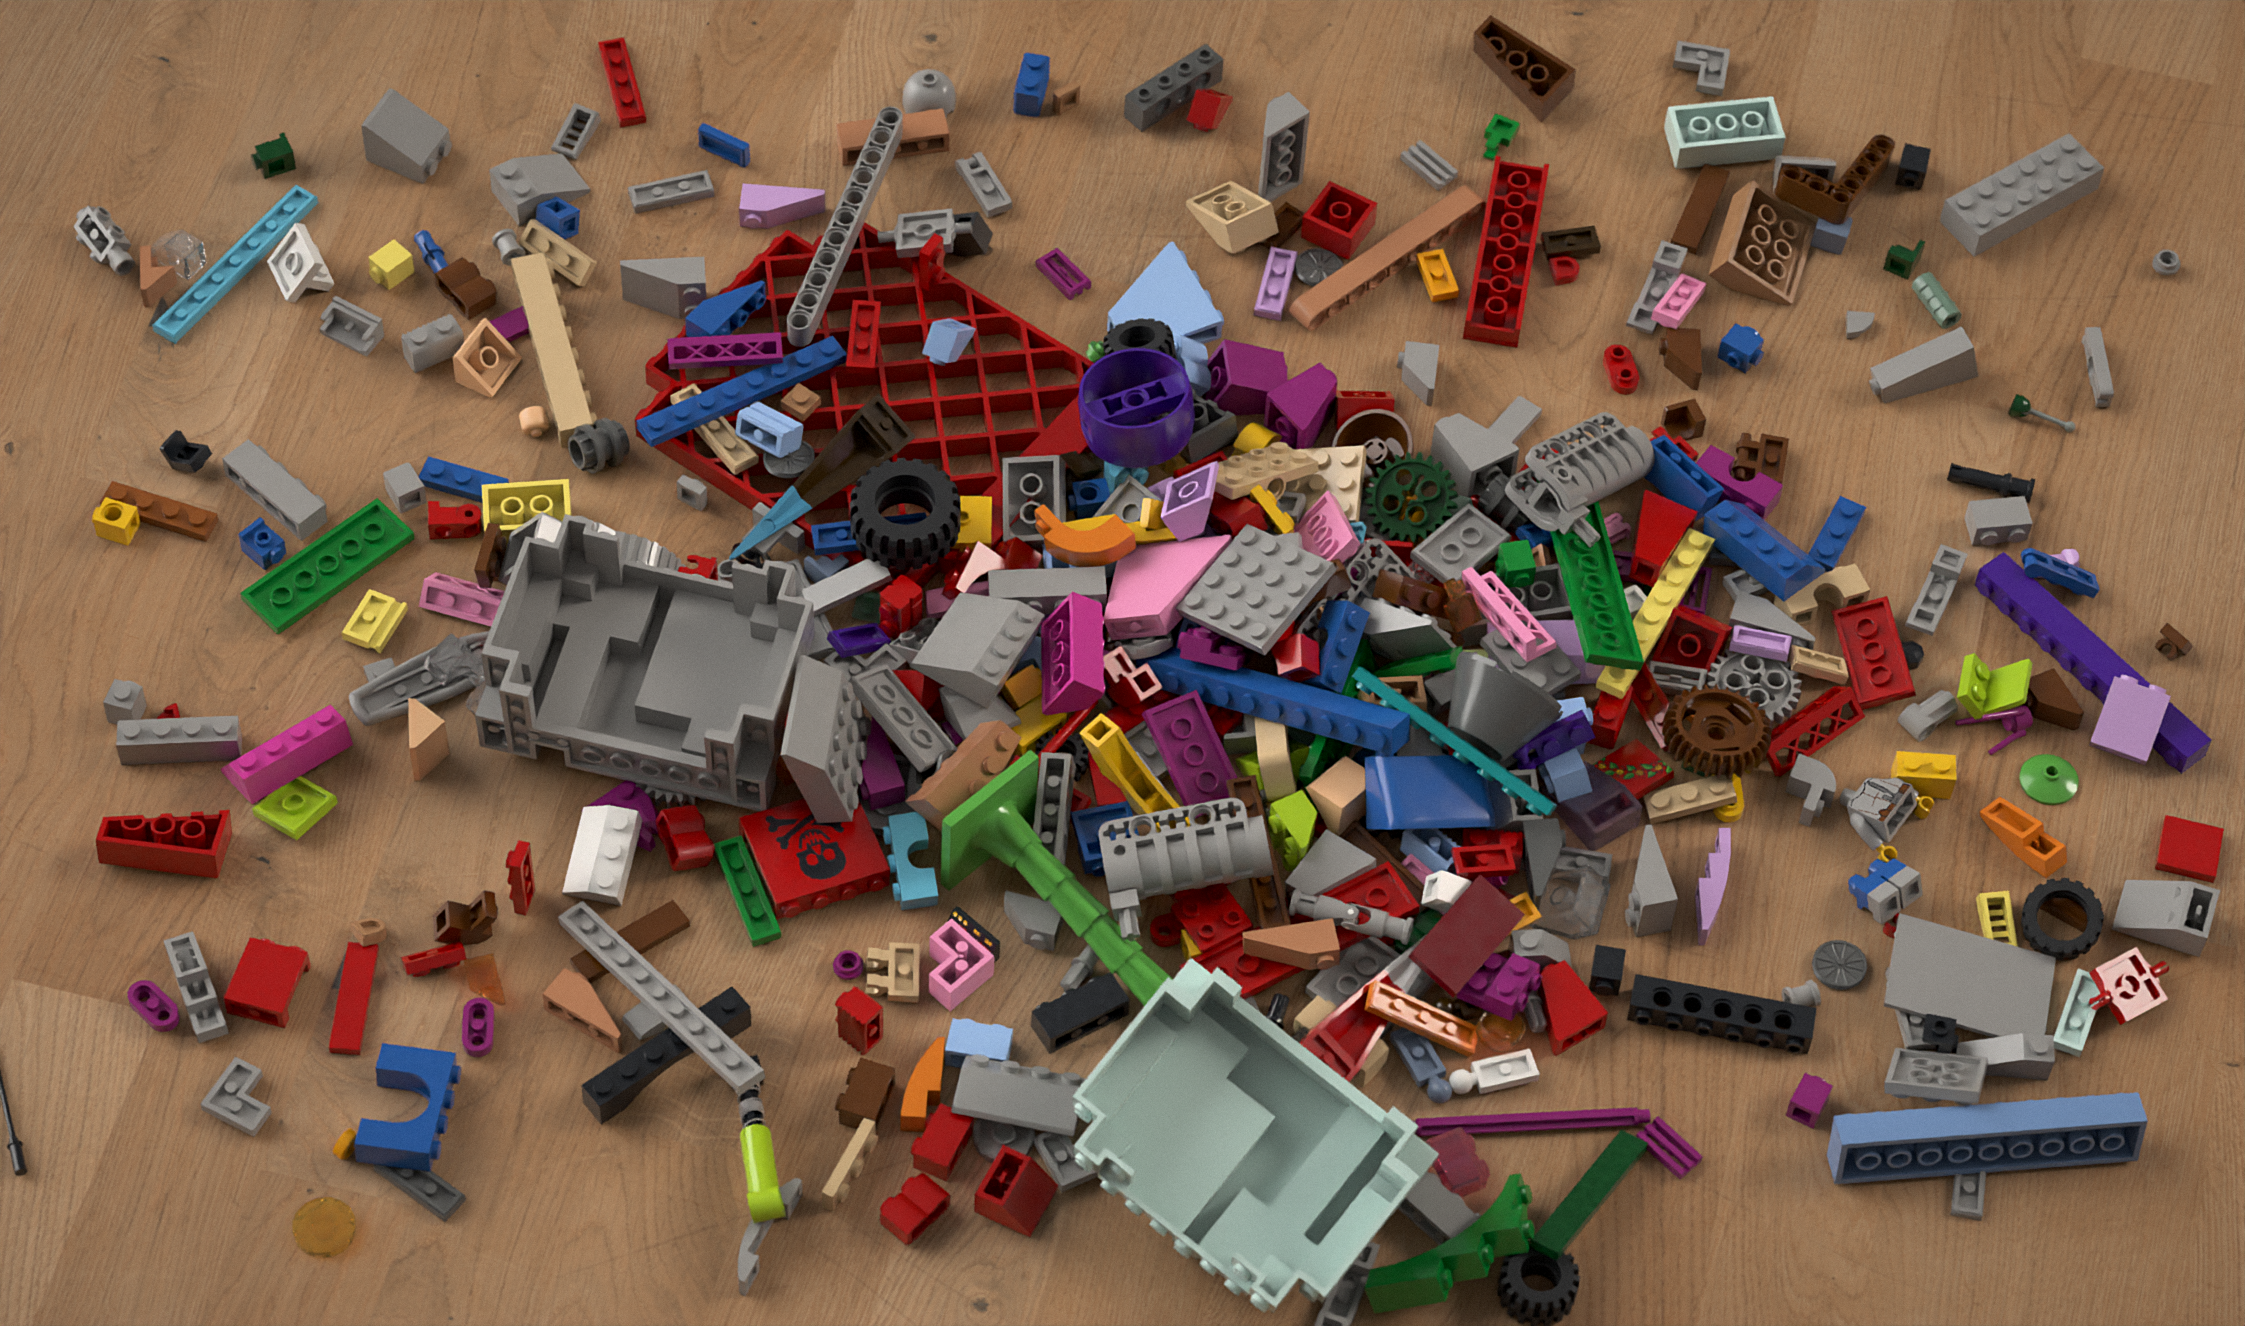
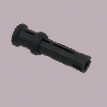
(2005, 485)

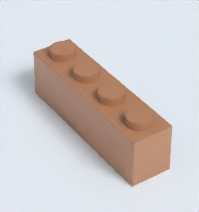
(922, 134)

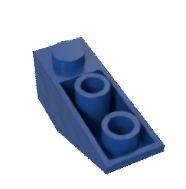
(725, 312)

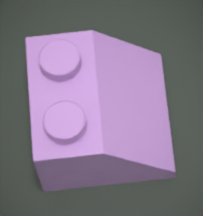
(1189, 502)

